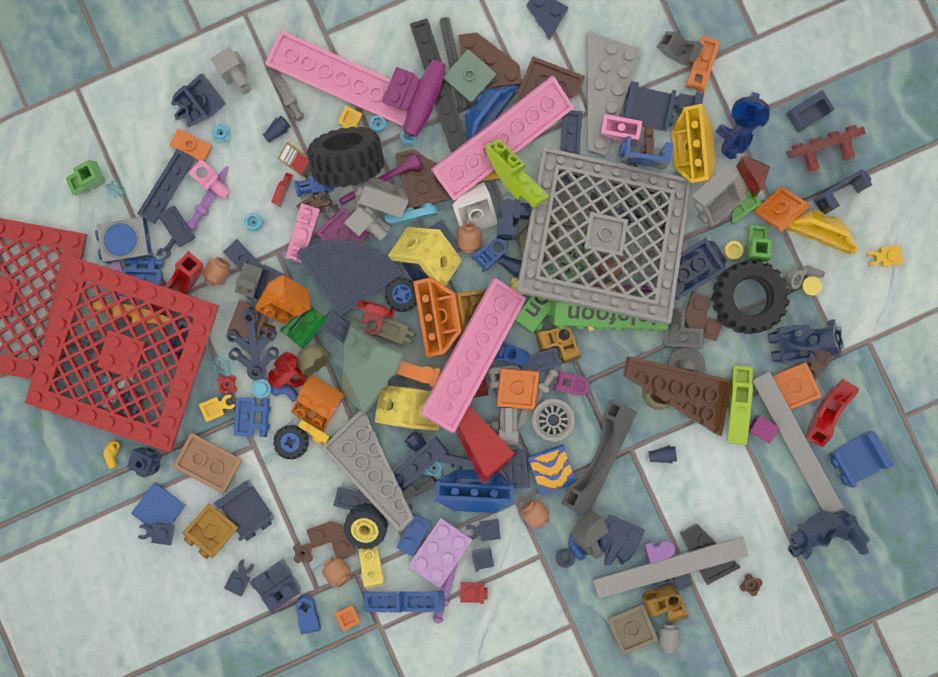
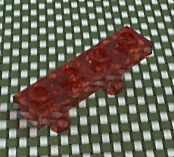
(817, 143)

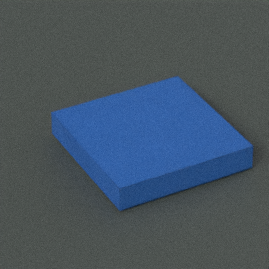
(158, 506)

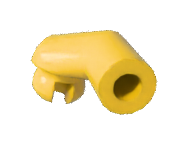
(110, 453)

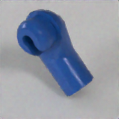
(285, 390)
(576, 550)

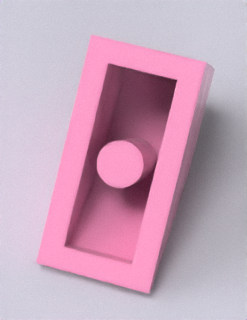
(619, 128)

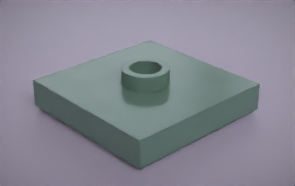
(469, 76)

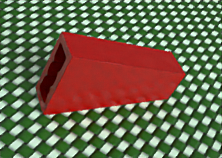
(482, 445)

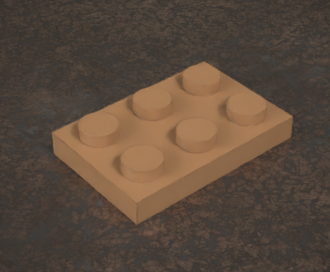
(207, 463)

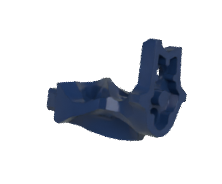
(828, 339)
(822, 528)

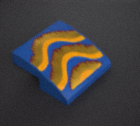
(551, 469)

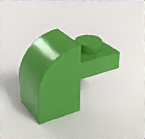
(85, 177)
(758, 244)

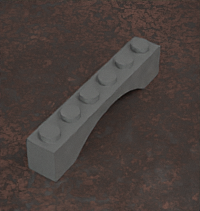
(616, 424)

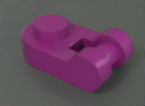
(578, 384)

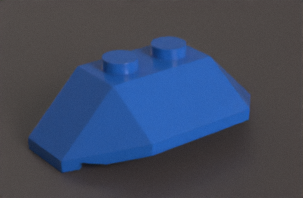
(487, 109)
(466, 493)

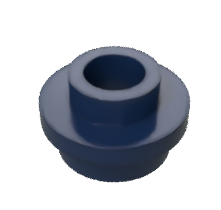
(565, 564)

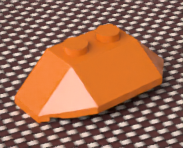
(437, 315)

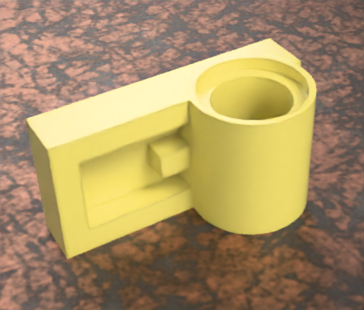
(371, 567)

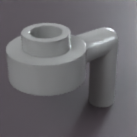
(795, 277)

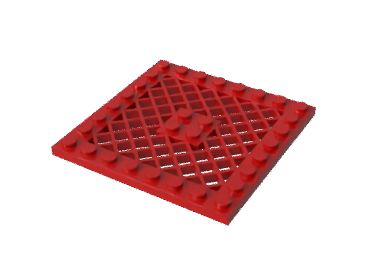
(73, 245)
(121, 354)

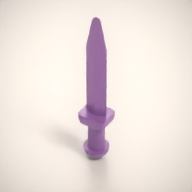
(202, 208)
(446, 587)

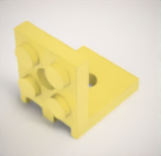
(426, 249)
(405, 410)

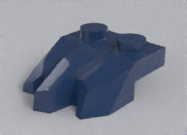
(197, 101)
(620, 540)

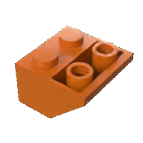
(283, 300)
(317, 403)

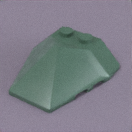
(366, 366)

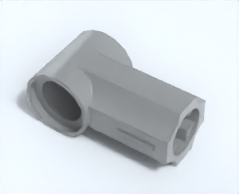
(508, 426)

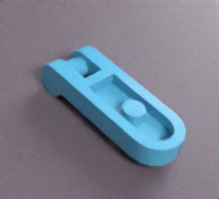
(426, 210)

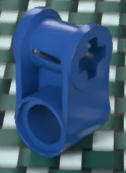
(489, 254)
(512, 354)
(307, 618)

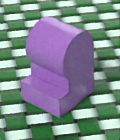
(662, 550)

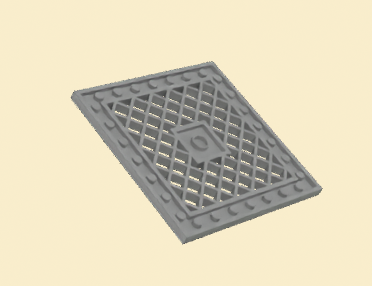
(606, 236)

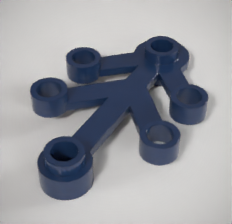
(252, 347)

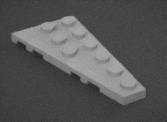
(608, 79)
(362, 459)

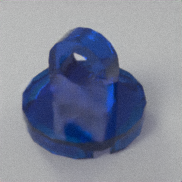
(751, 111)
(735, 139)

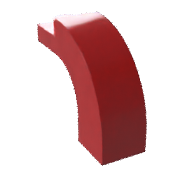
(185, 276)
(828, 412)

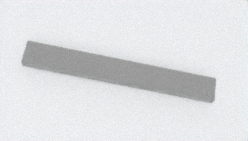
(797, 443)
(670, 567)

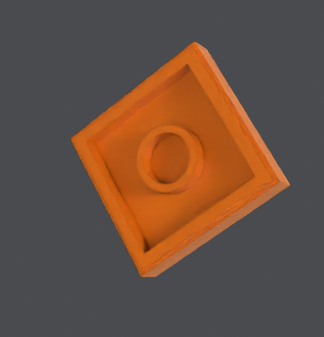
(781, 209)
(797, 385)
(517, 388)

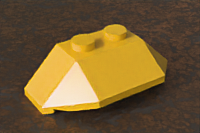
(694, 144)
(824, 231)

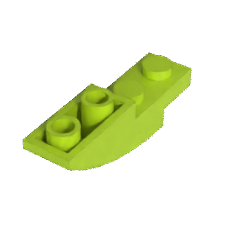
(511, 173)
(740, 405)

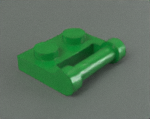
(306, 328)

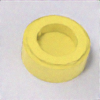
(733, 250)
(811, 286)

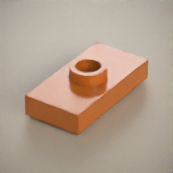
(190, 145)

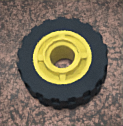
(361, 536)

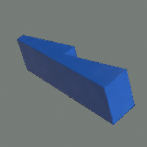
(404, 601)

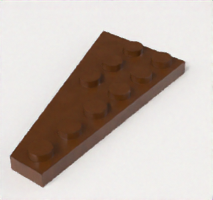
(690, 392)

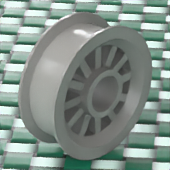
(566, 410)

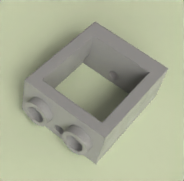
(381, 196)
(725, 203)

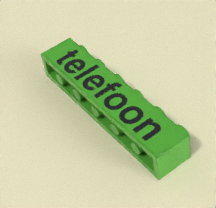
(537, 308)
(580, 317)

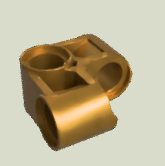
(567, 348)
(665, 600)

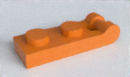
(703, 64)

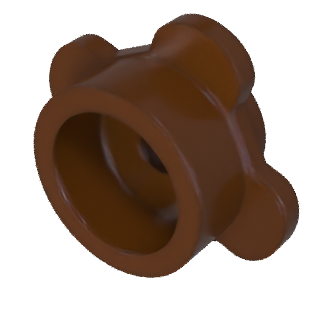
(307, 556)
(756, 584)

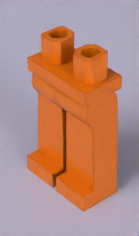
(424, 374)

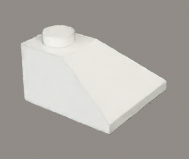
(475, 207)

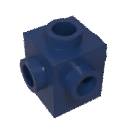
(144, 461)

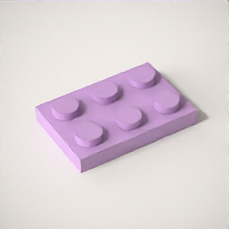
(440, 552)

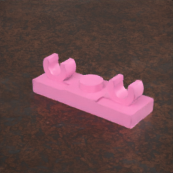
(302, 231)

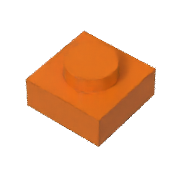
(347, 617)

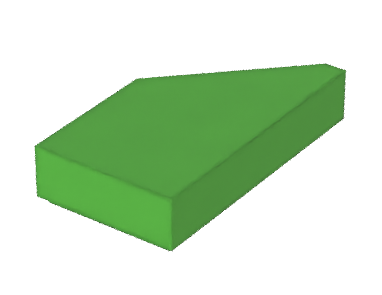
(745, 207)

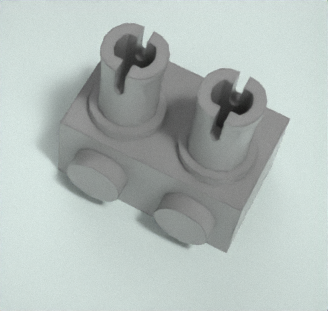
(231, 69)
(368, 219)

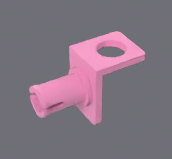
(210, 180)

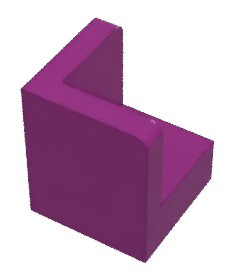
(763, 429)

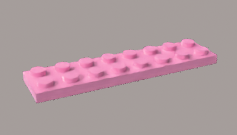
(333, 76)
(514, 128)
(473, 355)

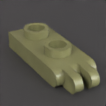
(392, 331)

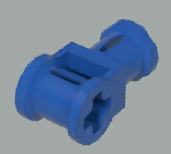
(309, 186)

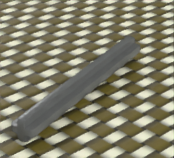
(451, 54)

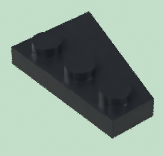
(696, 538)

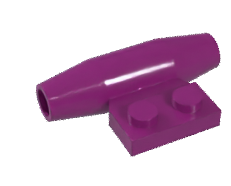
(416, 95)

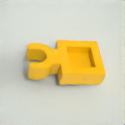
(350, 118)
(888, 256)
(214, 408)
(317, 434)

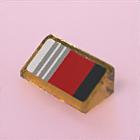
(295, 160)

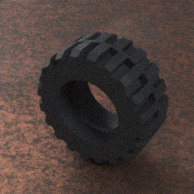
(346, 157)
(773, 286)

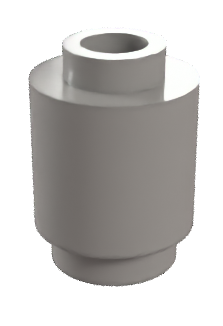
(669, 638)

